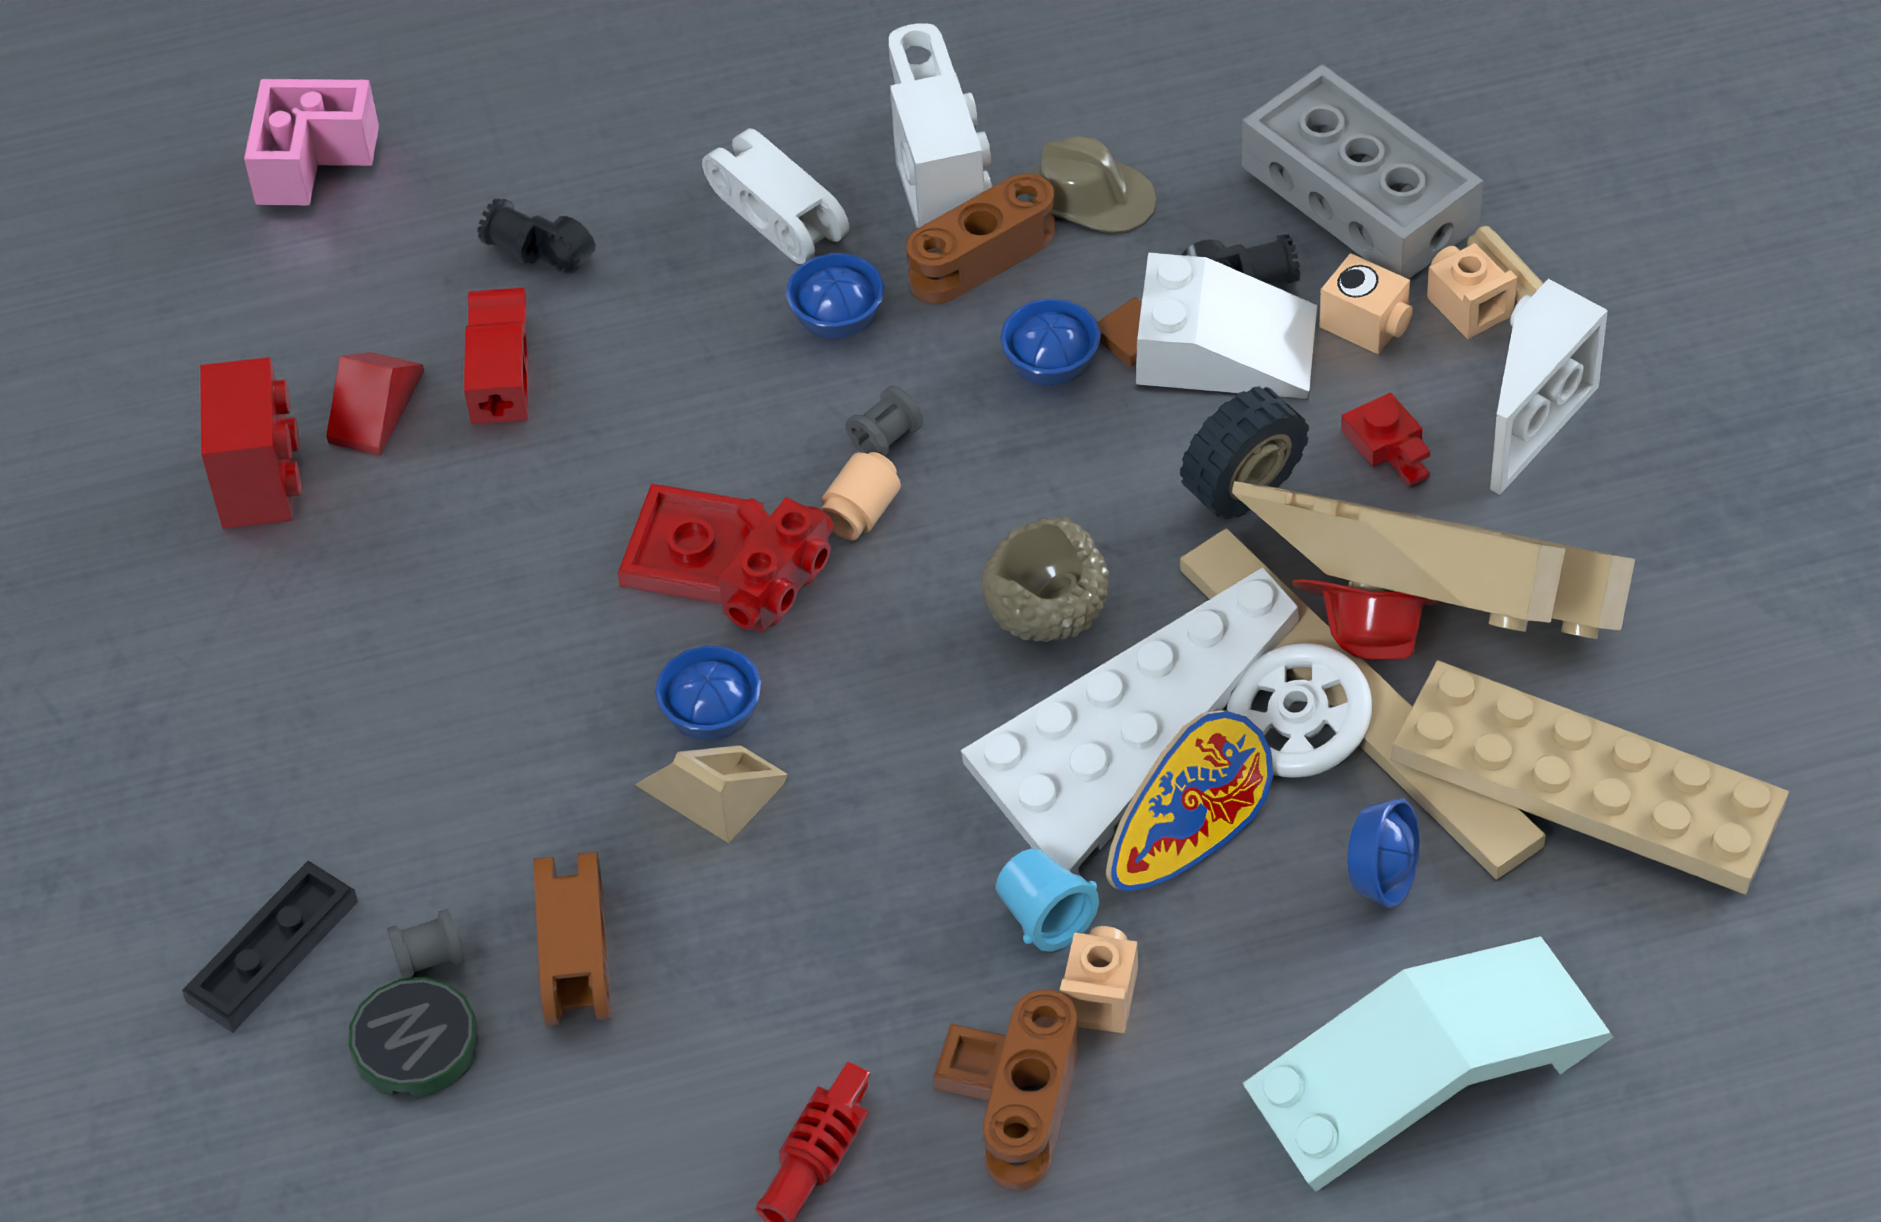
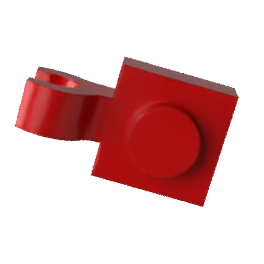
(1388, 432)

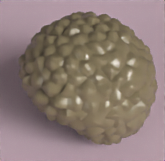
(1046, 580)

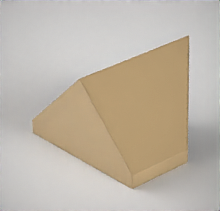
(716, 787)

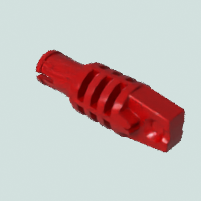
(816, 1144)

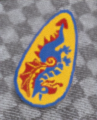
(1191, 800)

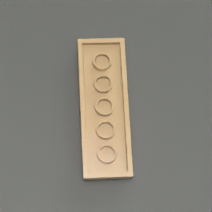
(1590, 776)

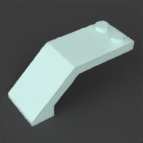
(1417, 1047)

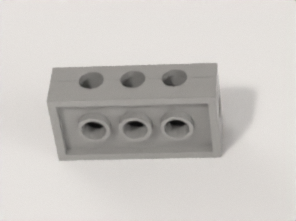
(1361, 173)

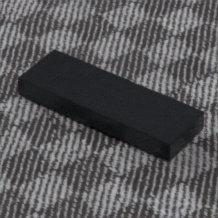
(270, 946)

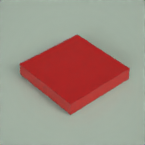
(683, 543)

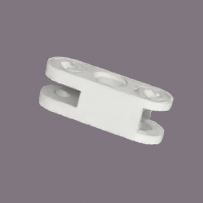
(775, 195)

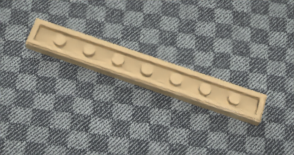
(1486, 828)

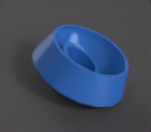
(835, 294)
(1050, 341)
(708, 691)
(1384, 851)

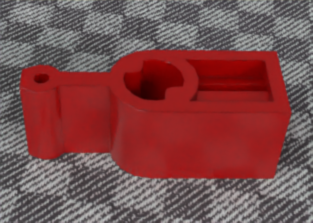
(496, 356)

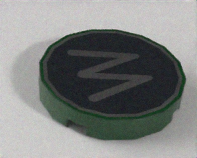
(413, 1036)

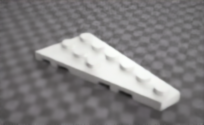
(1084, 751)

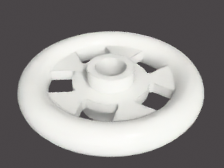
(1347, 720)

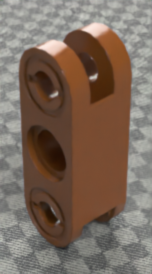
(980, 238)
(571, 938)
(1023, 1124)

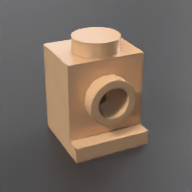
(1463, 281)
(1101, 978)

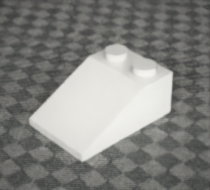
(1221, 330)
(1547, 374)

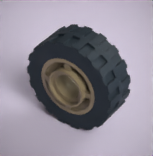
(1246, 441)

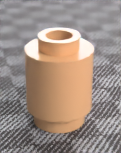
(860, 494)

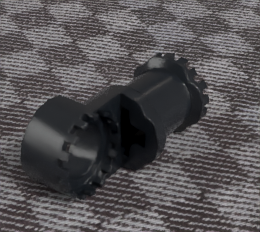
(559, 243)
(1263, 262)

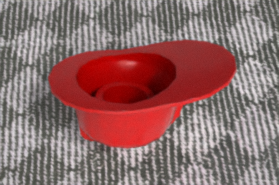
(1370, 622)

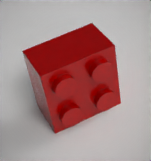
(248, 442)

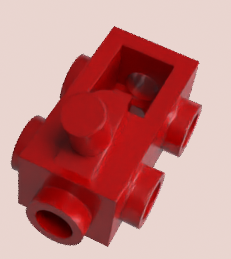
(776, 561)

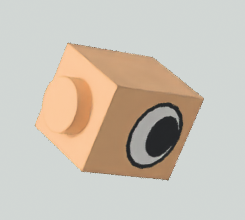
(1365, 304)

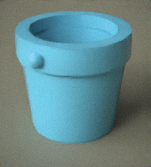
(1047, 899)

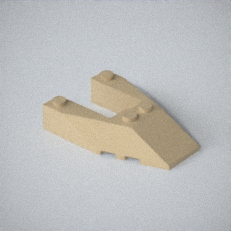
(1450, 561)

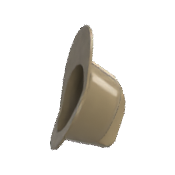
(1094, 187)

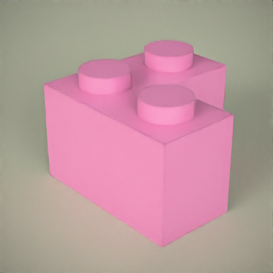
(303, 127)

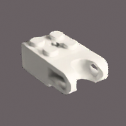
(934, 128)

